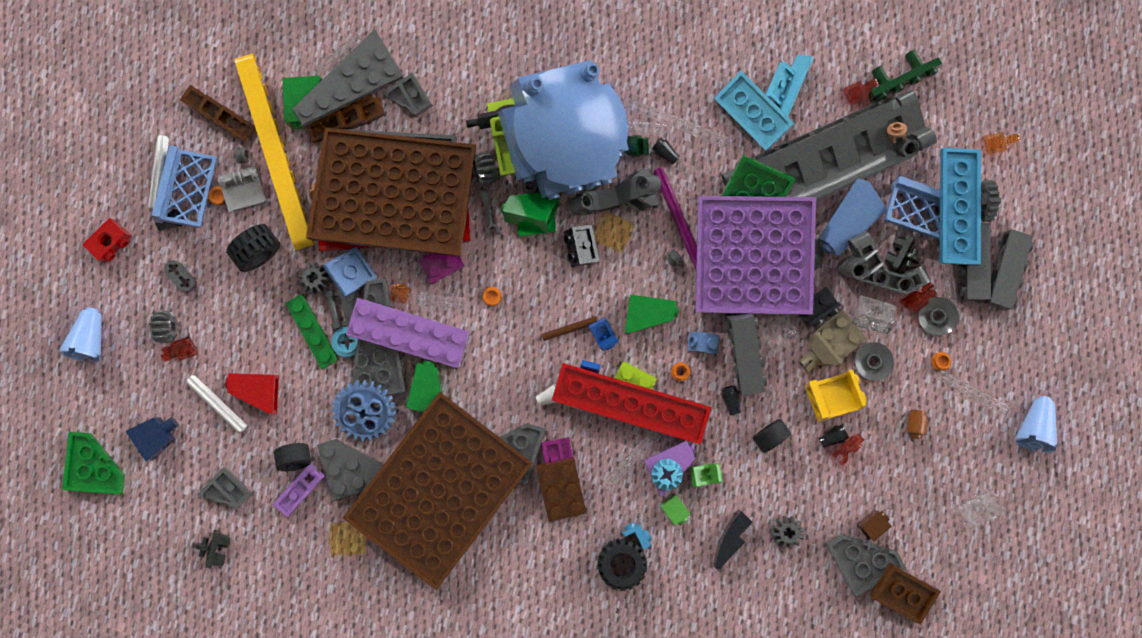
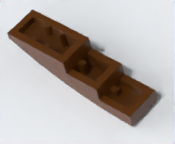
(217, 113)
(349, 118)

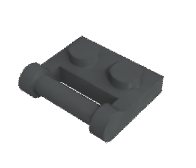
(347, 304)

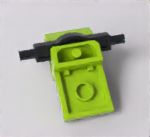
(492, 121)

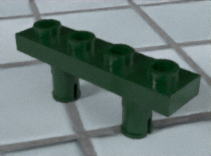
(897, 84)

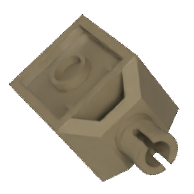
(832, 342)

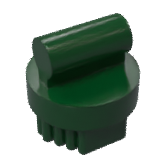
(637, 145)

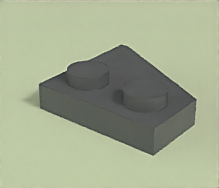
(409, 95)
(226, 489)

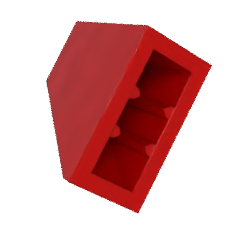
(255, 389)

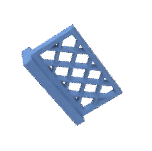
(167, 188)
(917, 191)

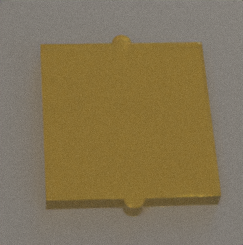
(613, 231)
(346, 539)

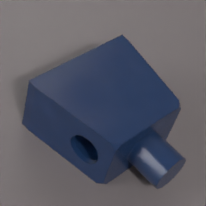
(152, 436)

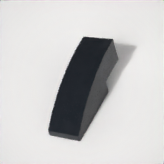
(730, 539)

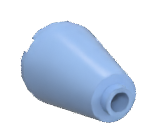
(84, 337)
(1039, 427)

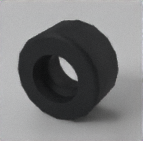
(771, 435)
(292, 457)

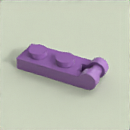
(298, 490)

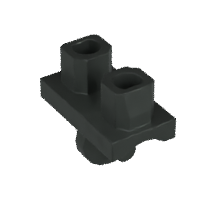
(905, 246)
(213, 558)

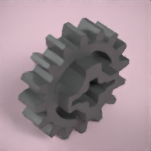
(989, 200)

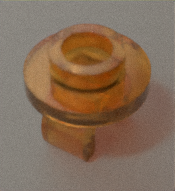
(400, 290)

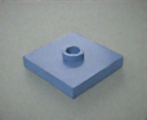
(350, 272)

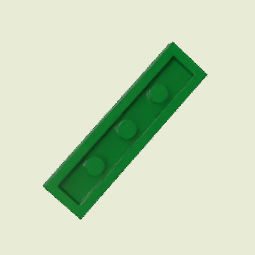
(312, 331)

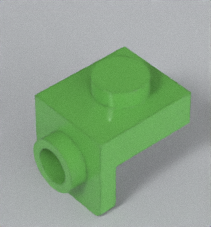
(705, 474)

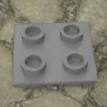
(241, 188)

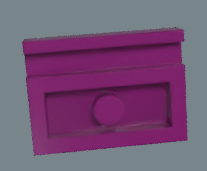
(440, 266)
(557, 449)

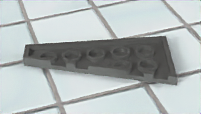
(355, 77)
(376, 361)

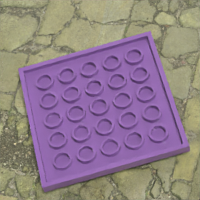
(755, 254)

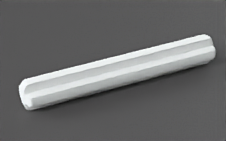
(159, 162)
(223, 410)

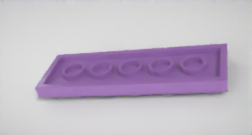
(407, 333)

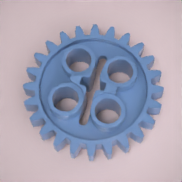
(368, 394)

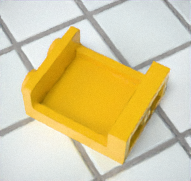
(835, 396)

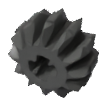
(485, 168)
(315, 285)
(163, 326)
(784, 539)

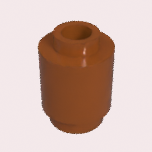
(917, 424)

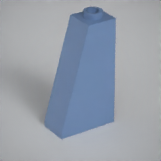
(853, 217)

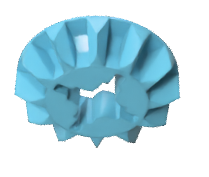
(341, 349)
(669, 465)

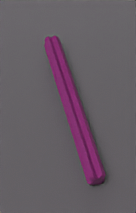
(677, 215)

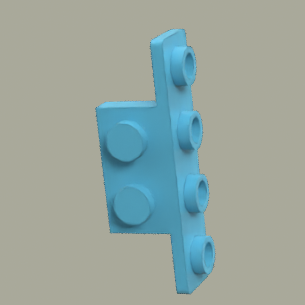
(788, 82)

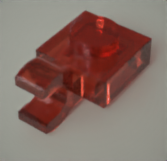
(858, 92)
(918, 300)
(181, 349)
(851, 445)

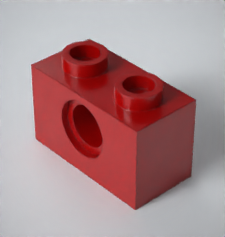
(97, 242)

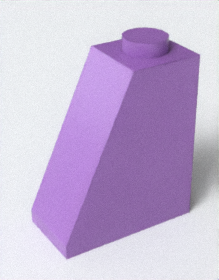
(681, 453)

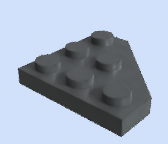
(527, 441)
(346, 468)
(861, 561)

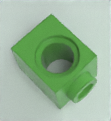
(675, 510)

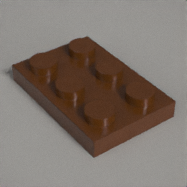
(561, 489)
(905, 593)

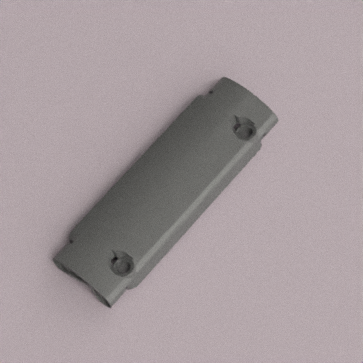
(849, 147)

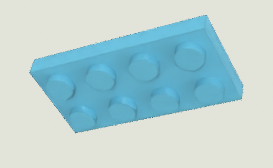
(754, 110)

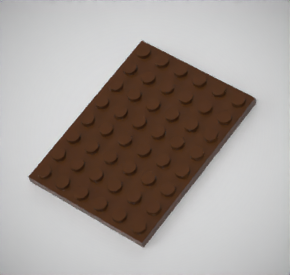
(392, 192)
(437, 490)

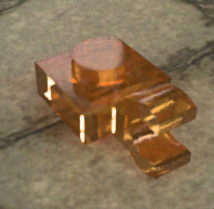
(998, 143)

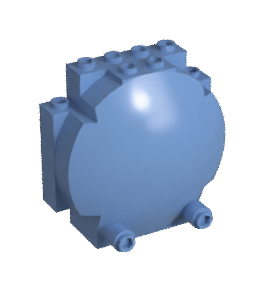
(565, 129)

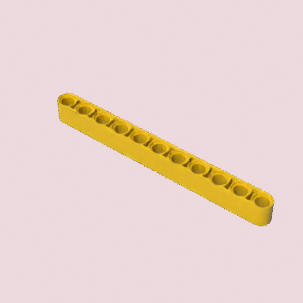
(273, 150)

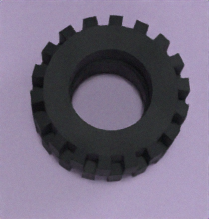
(253, 247)
(622, 581)

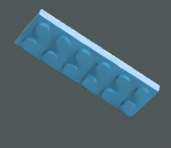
(960, 206)

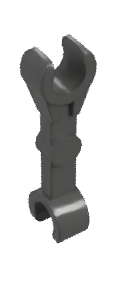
(485, 198)

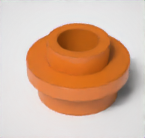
(685, 367)

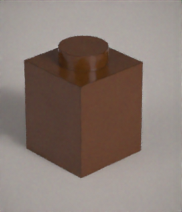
(874, 525)

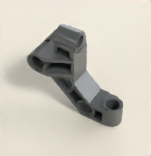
(636, 190)
(868, 262)

